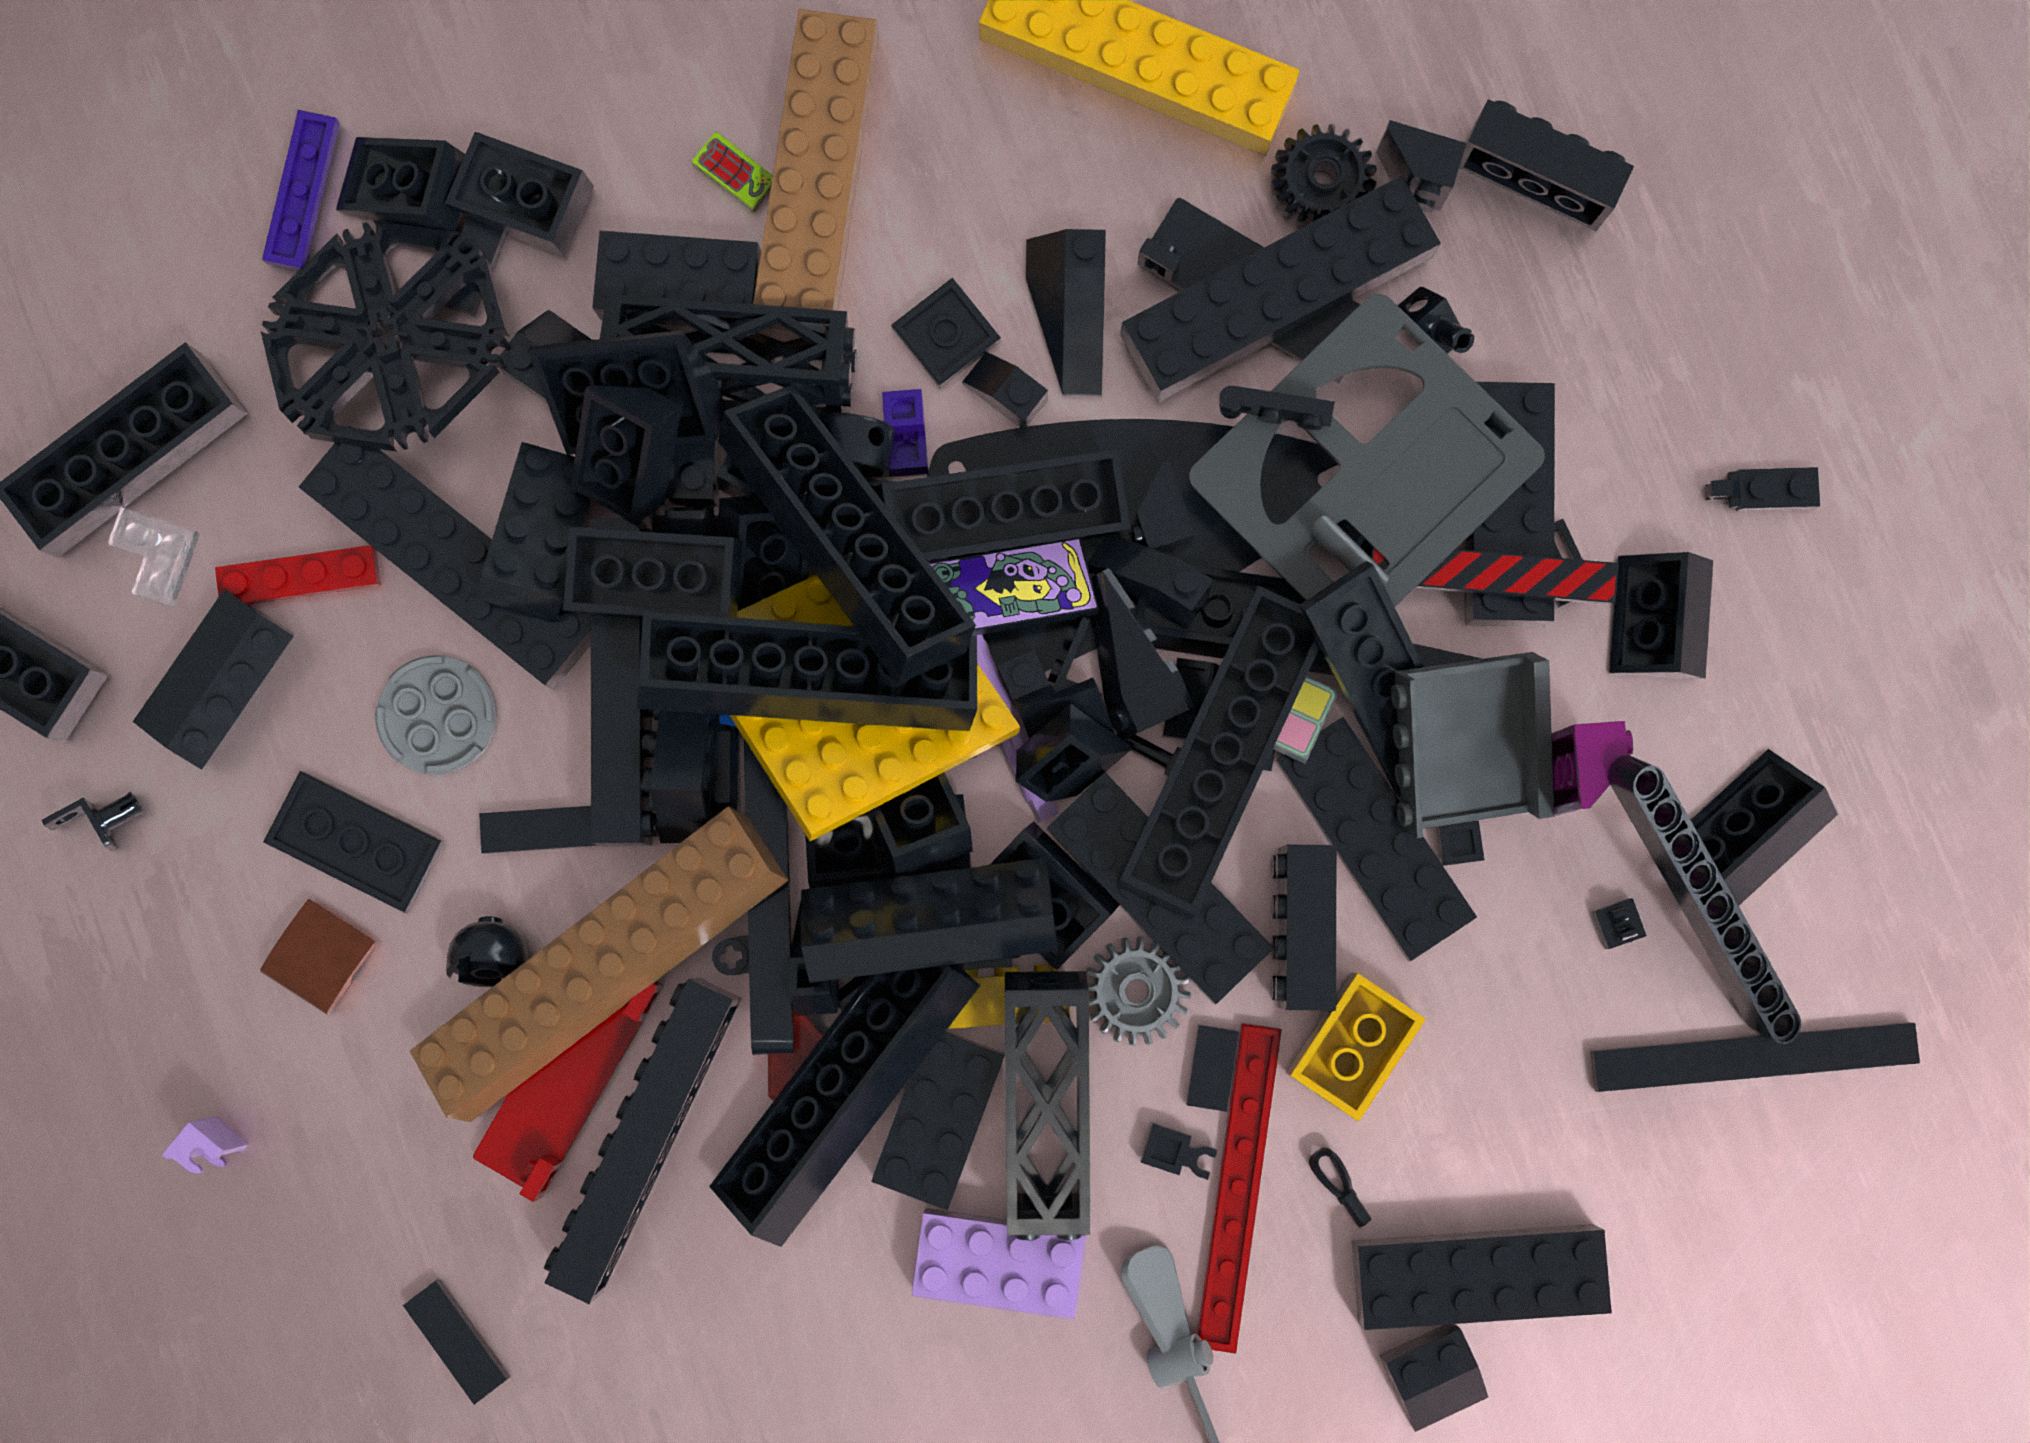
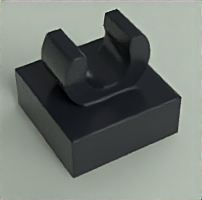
(1619, 923)

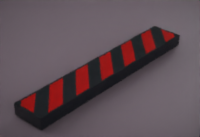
(1522, 576)

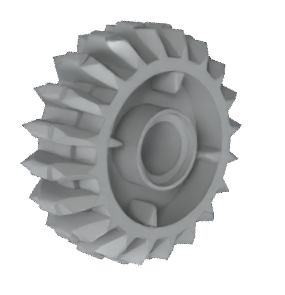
(1144, 1015)

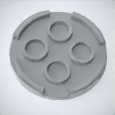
(436, 715)

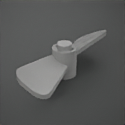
(1179, 1356)

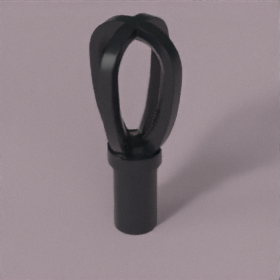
(1348, 1195)

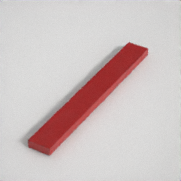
(1238, 1186)

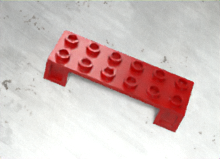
(553, 1104)

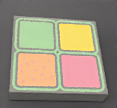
(1305, 720)

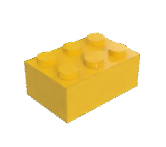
(1356, 1046)

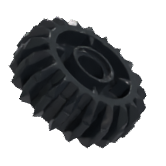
(1321, 153)

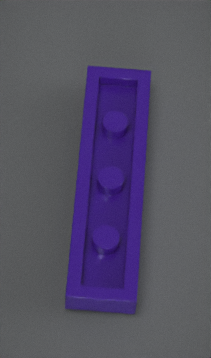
(301, 190)

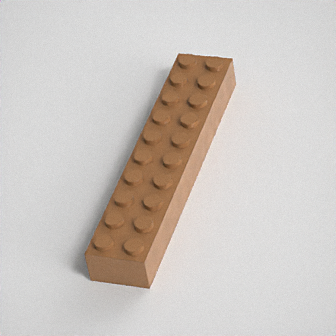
(598, 965)

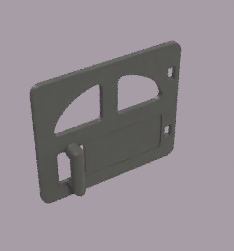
(1405, 491)

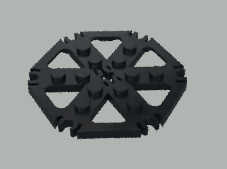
(359, 342)

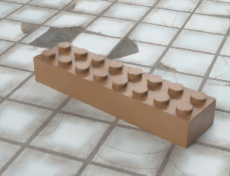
(817, 162)

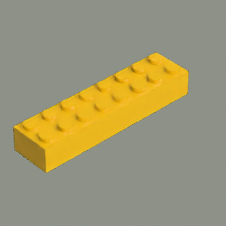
(1150, 62)

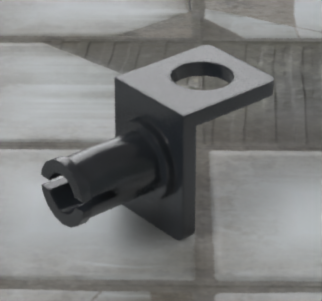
(1438, 321)
(102, 819)

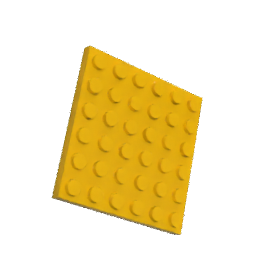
(846, 769)

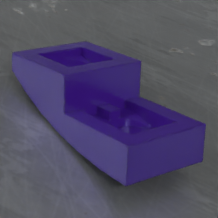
(906, 414)

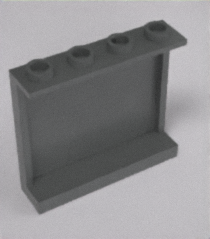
(1473, 741)

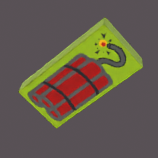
(734, 171)

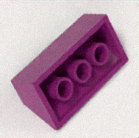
(1583, 762)

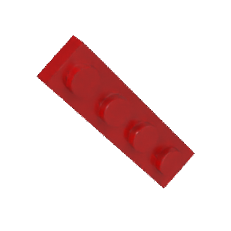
(301, 575)

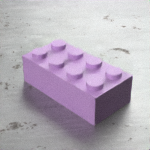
(980, 1265)

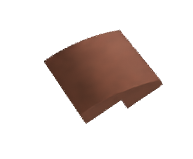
(317, 956)

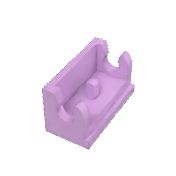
(204, 1138)

